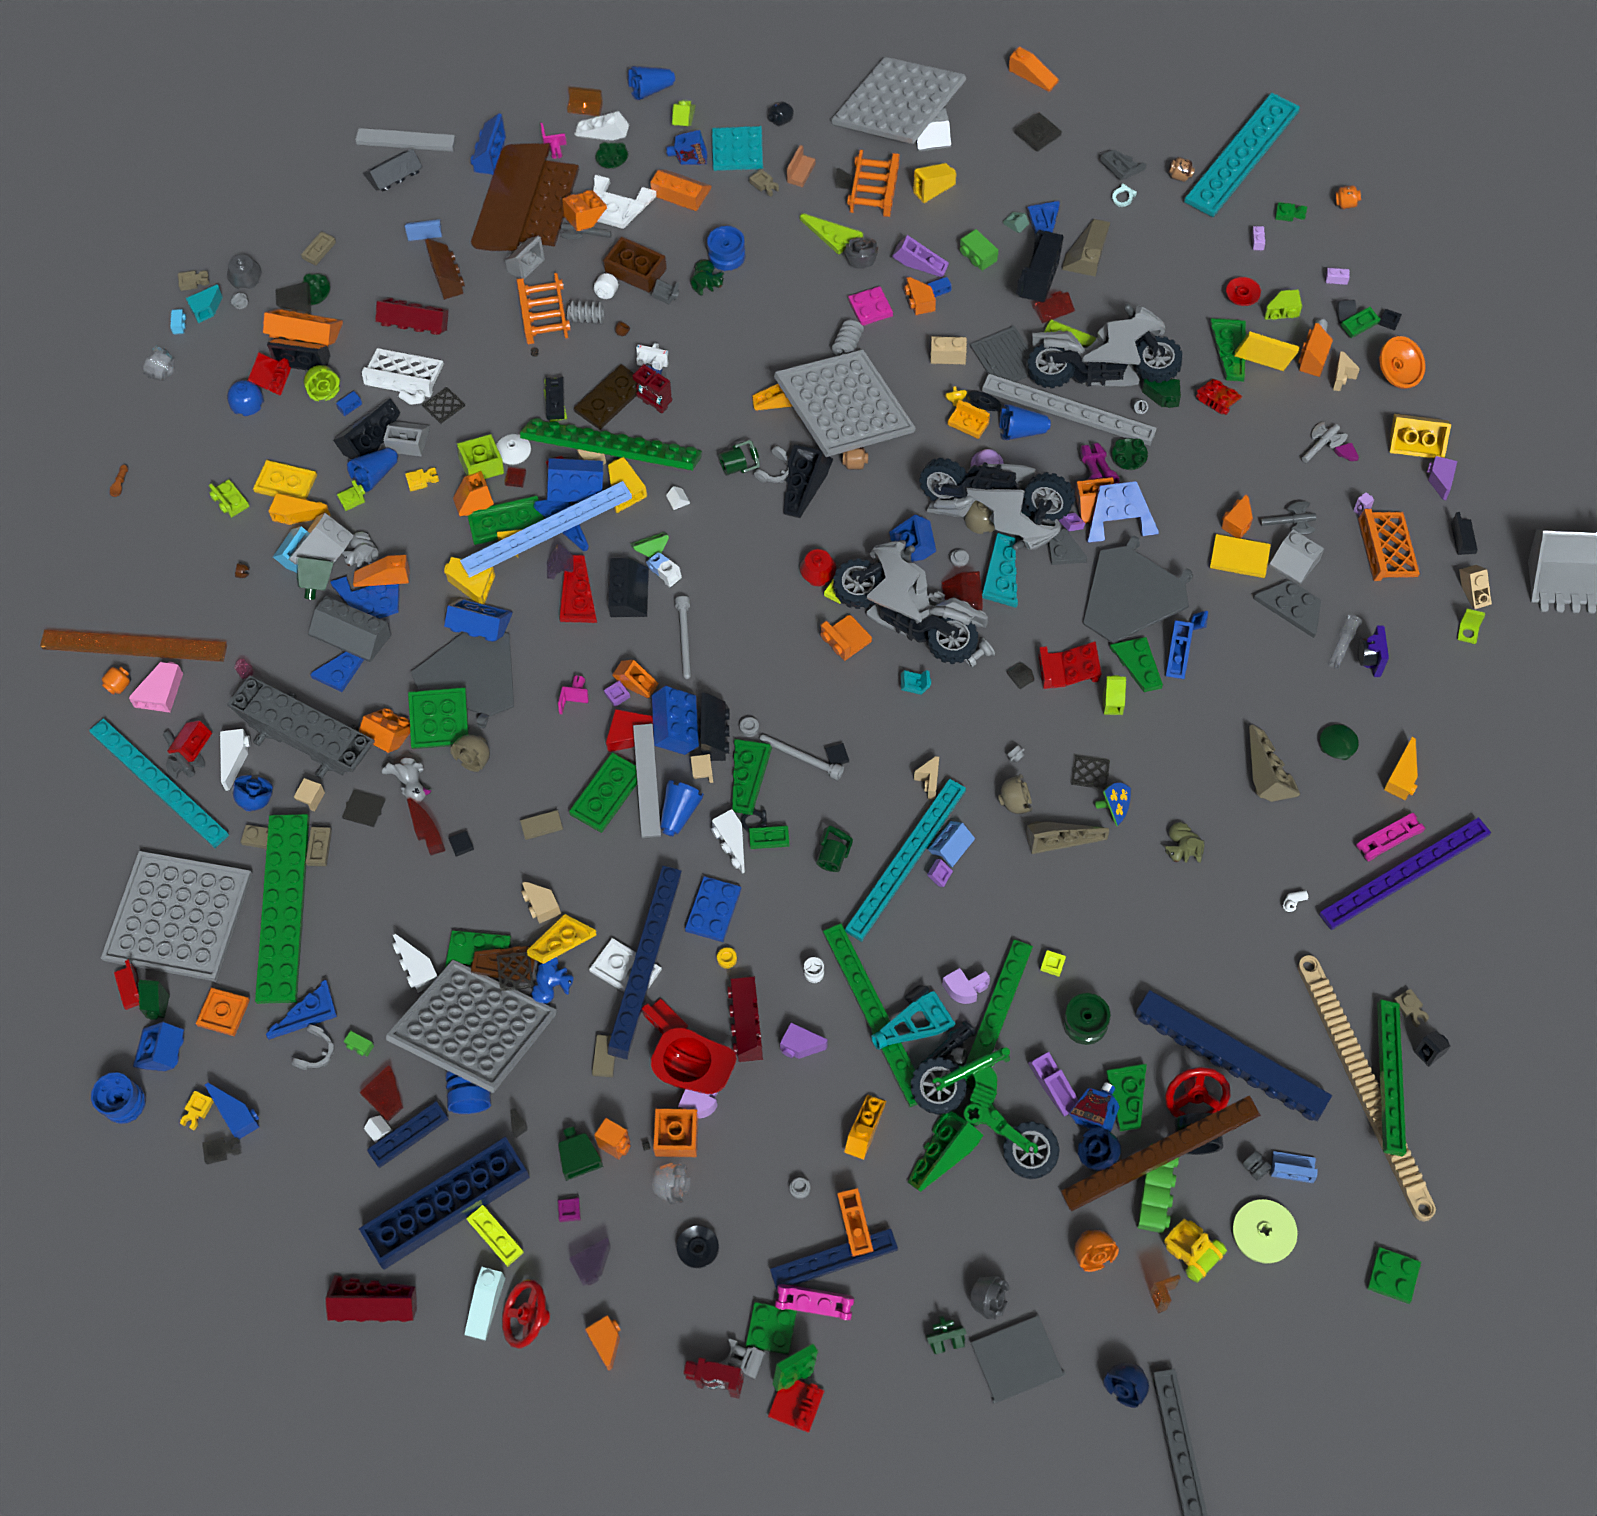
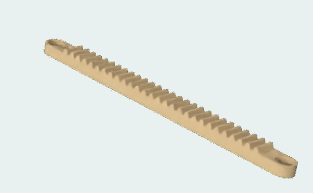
(1363, 1082)

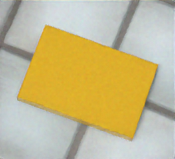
(1266, 351)
(284, 480)
(1240, 556)

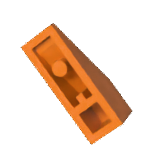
(1032, 69)
(383, 572)
(855, 1222)

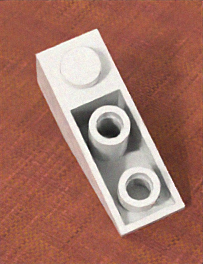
(605, 127)
(729, 830)
(418, 965)

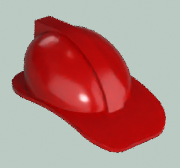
(692, 1061)

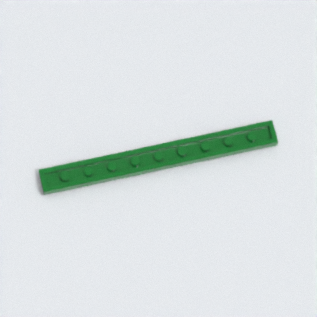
(870, 1006)

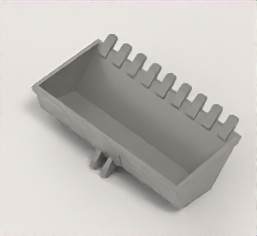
(1564, 569)

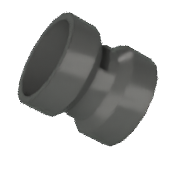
(1257, 1170)

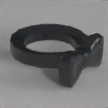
(761, 815)

